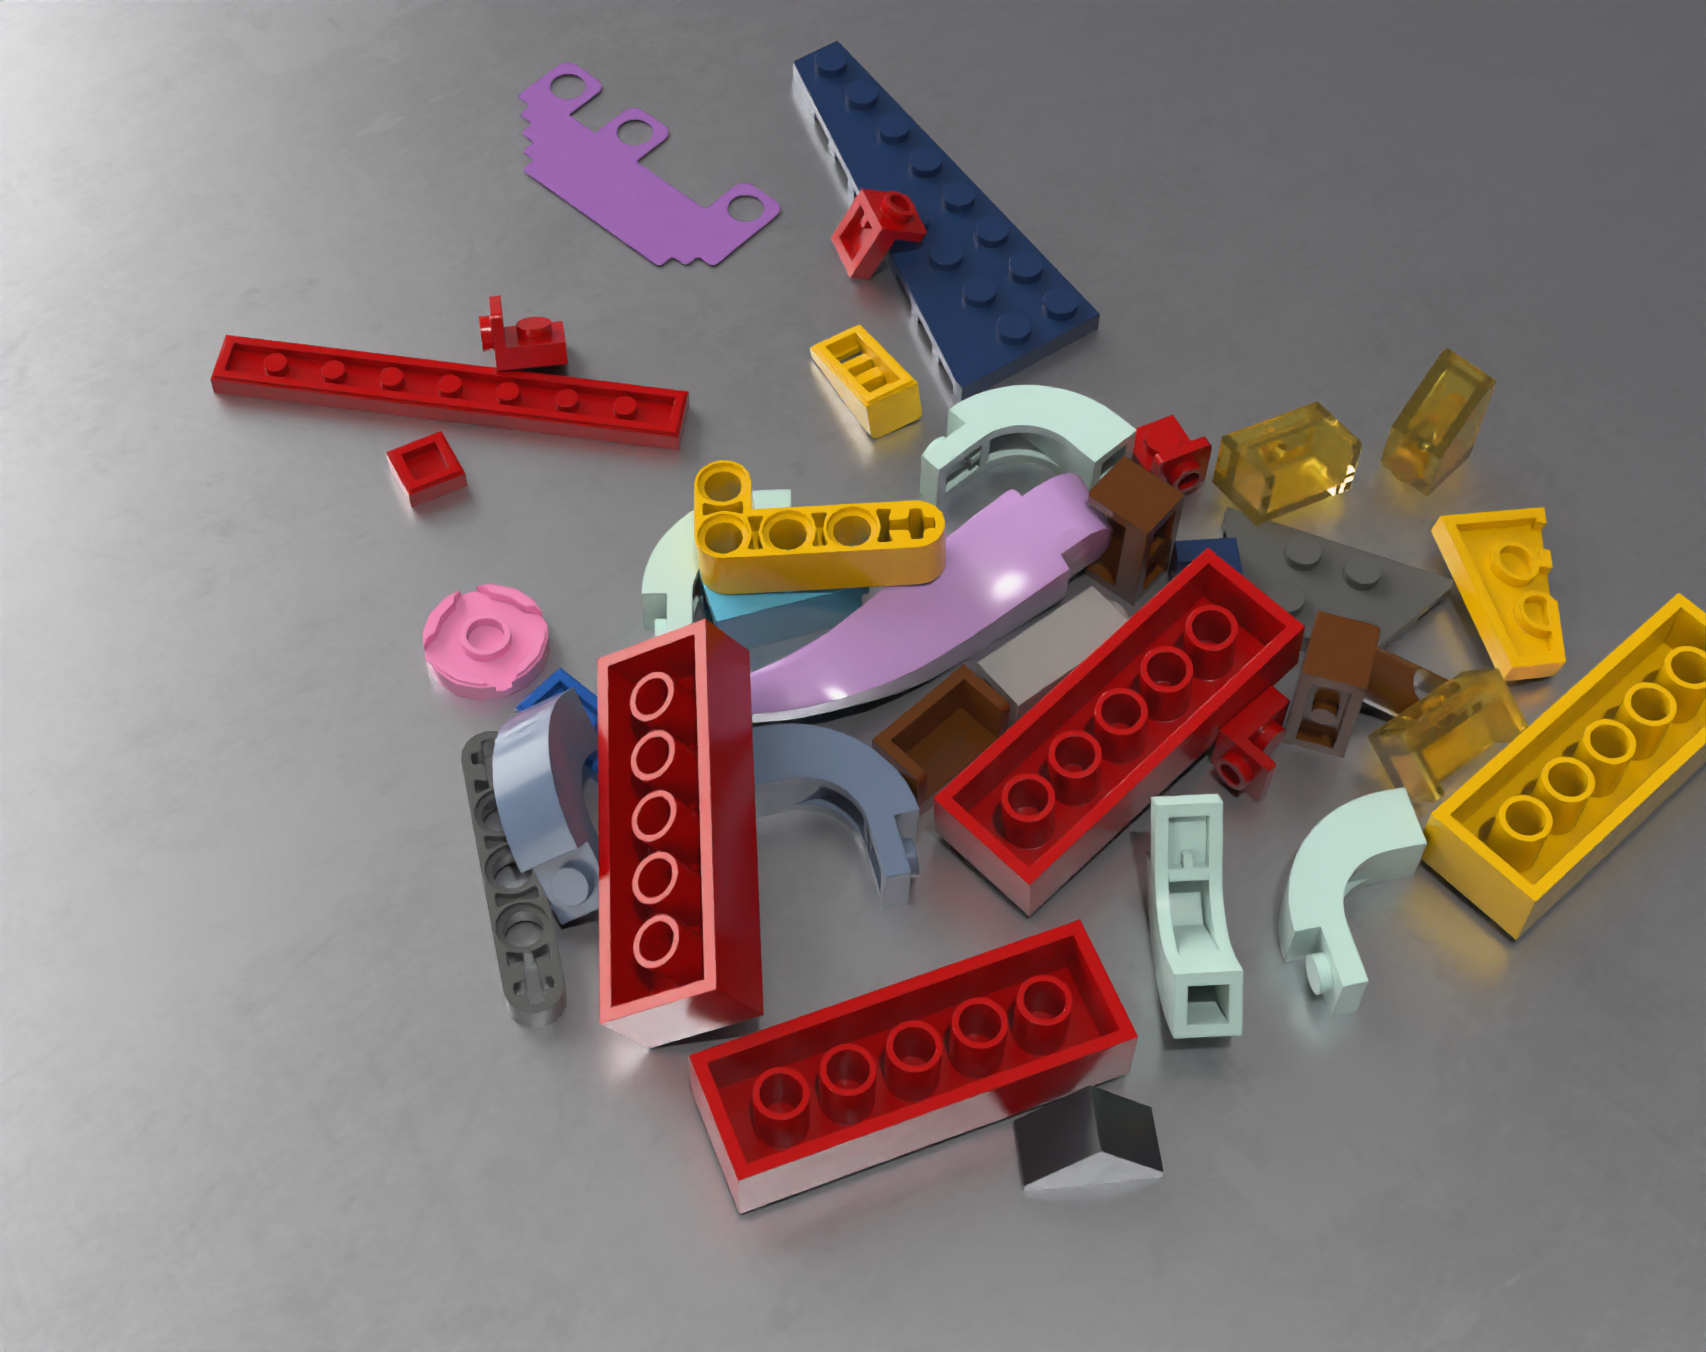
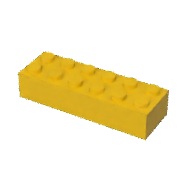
(1579, 774)

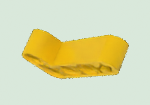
(892, 540)

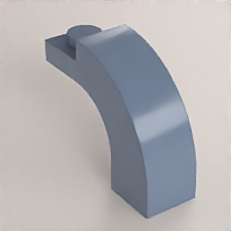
(849, 781)
(543, 802)

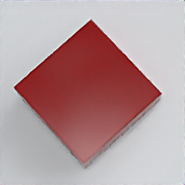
(426, 469)

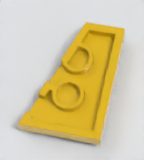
(1505, 586)

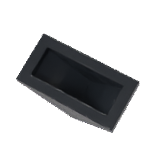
(1087, 1142)

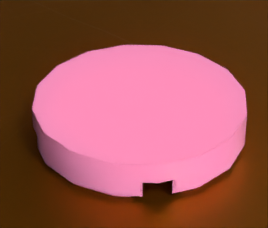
(486, 642)

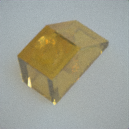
(1438, 423)

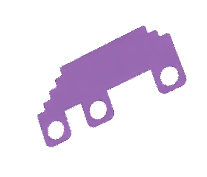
(617, 192)

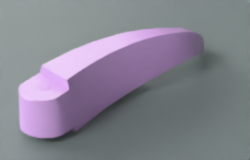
(996, 577)

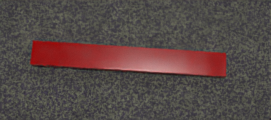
(451, 392)

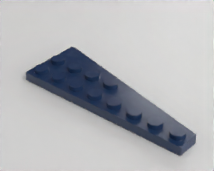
(974, 276)

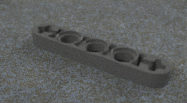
(512, 904)

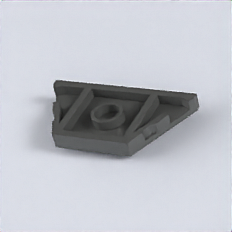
(1323, 575)

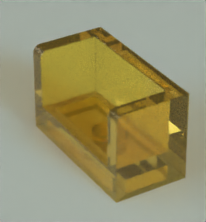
(1286, 462)
(1447, 732)

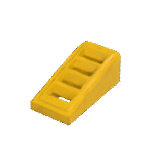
(871, 384)

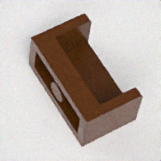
(1144, 526)
(1331, 684)
(943, 733)

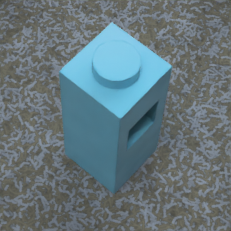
(778, 616)

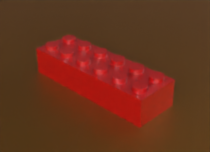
(1117, 730)
(677, 837)
(910, 1064)

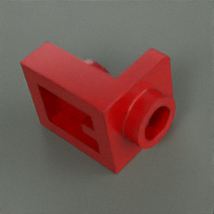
(872, 227)
(526, 345)
(1170, 454)
(1247, 742)

